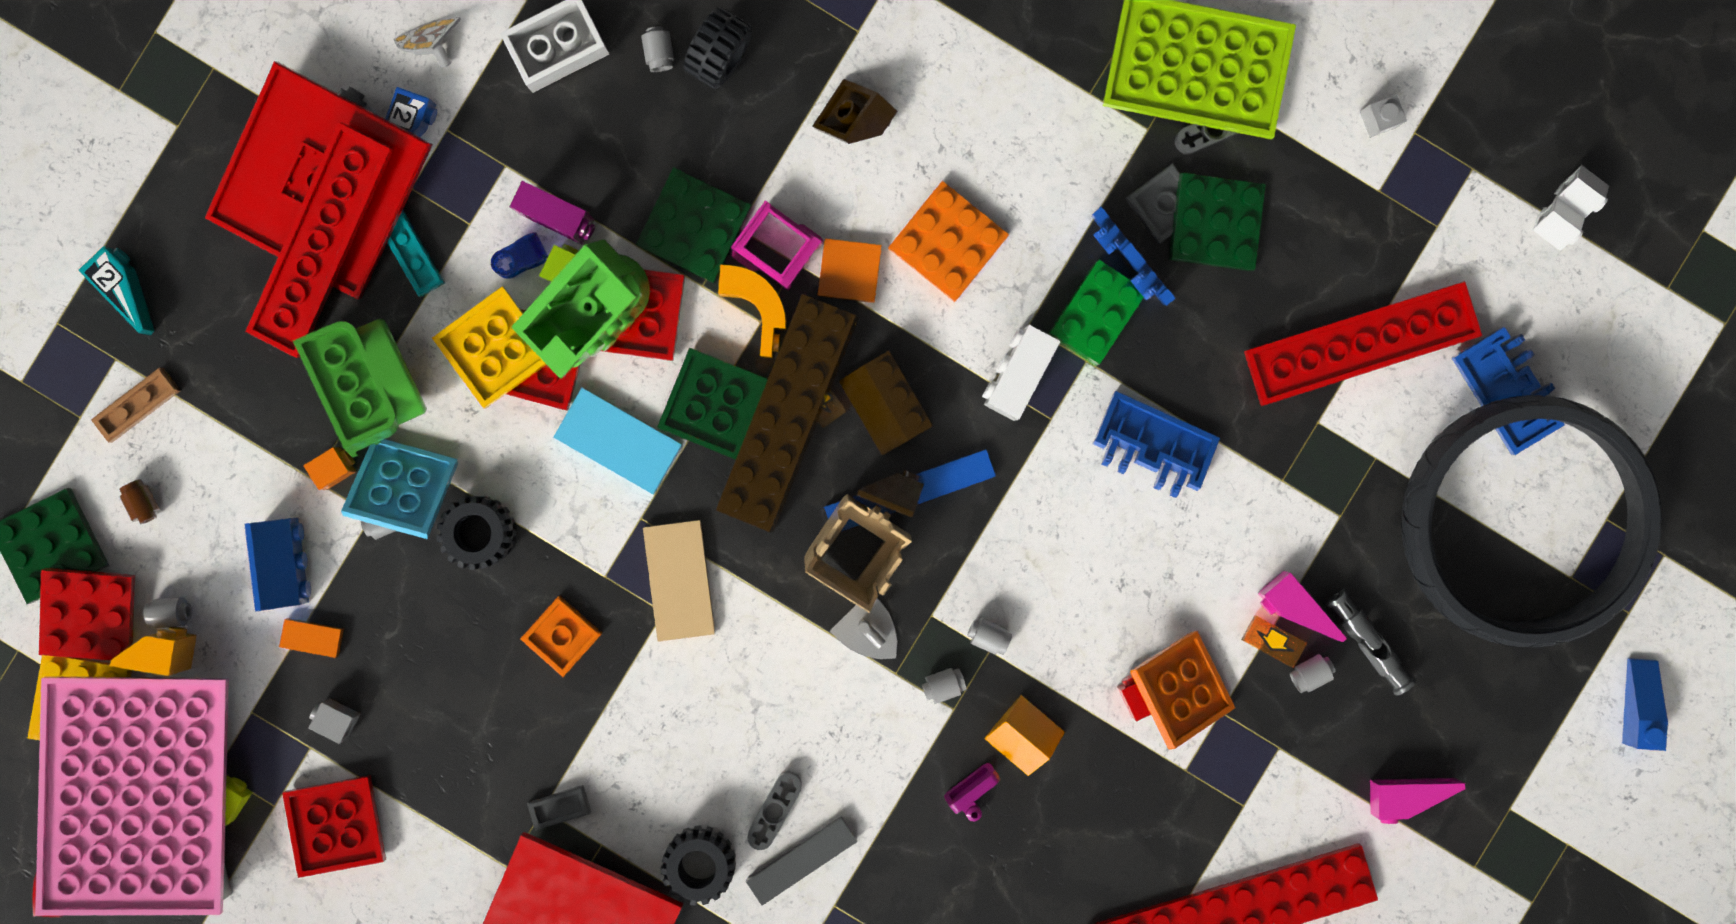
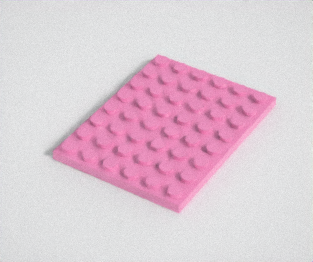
(132, 796)

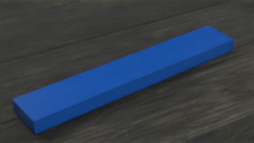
(939, 481)

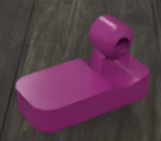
(970, 789)

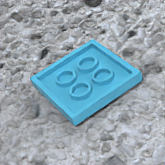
(400, 488)

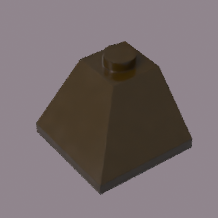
(855, 114)
(895, 492)

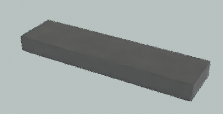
(801, 861)

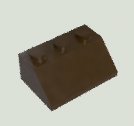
(885, 403)

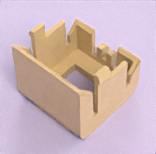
(881, 566)

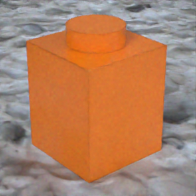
(330, 468)

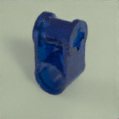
(524, 253)

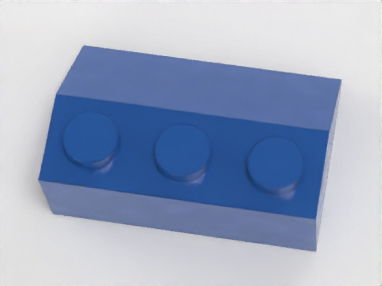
(277, 563)

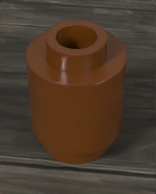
(139, 502)

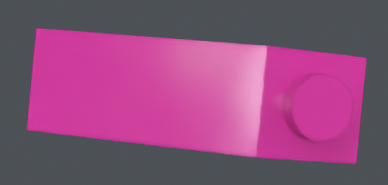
(1291, 601)
(1408, 797)

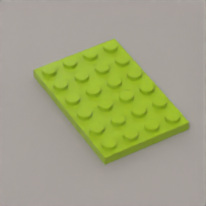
(1200, 66)

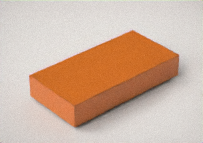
(311, 638)

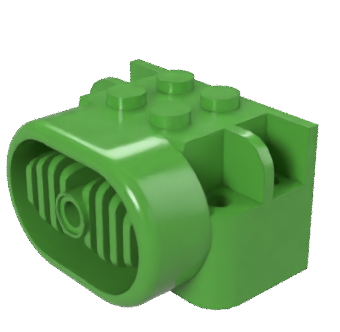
(584, 307)
(360, 381)

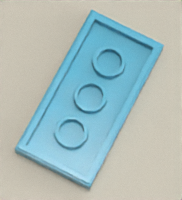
(617, 441)

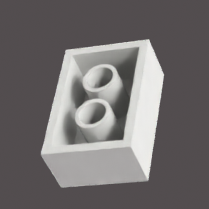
(554, 44)
(1020, 372)

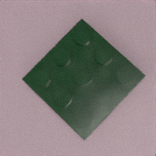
(1217, 222)
(693, 225)
(712, 403)
(48, 536)

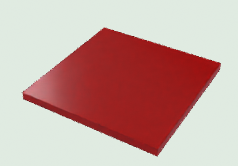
(280, 159)
(561, 888)

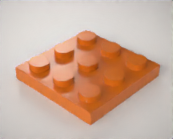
(948, 241)
(1182, 689)

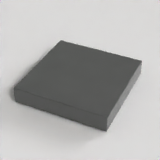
(1156, 203)

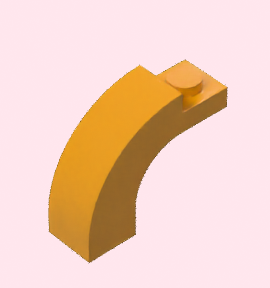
(748, 285)

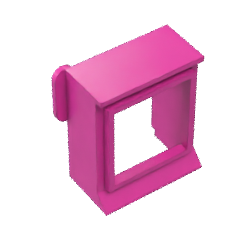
(753, 263)

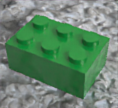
(1096, 313)

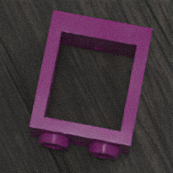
(553, 213)

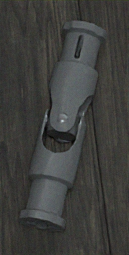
(1362, 630)

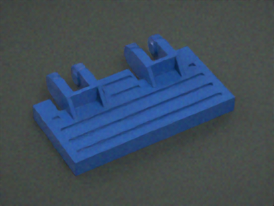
(1112, 238)
(1495, 378)
(1157, 440)

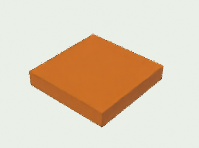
(849, 270)
(561, 636)

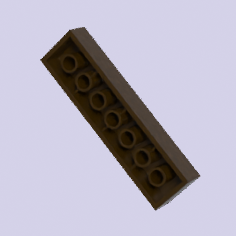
(787, 413)

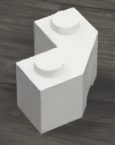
(1574, 201)

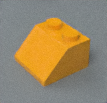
(159, 653)

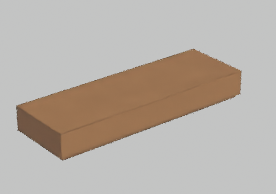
(135, 405)

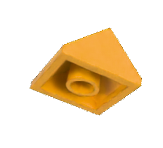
(1025, 736)

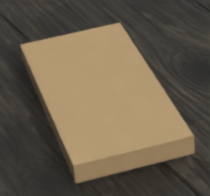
(679, 580)

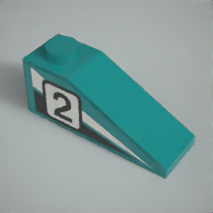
(120, 286)

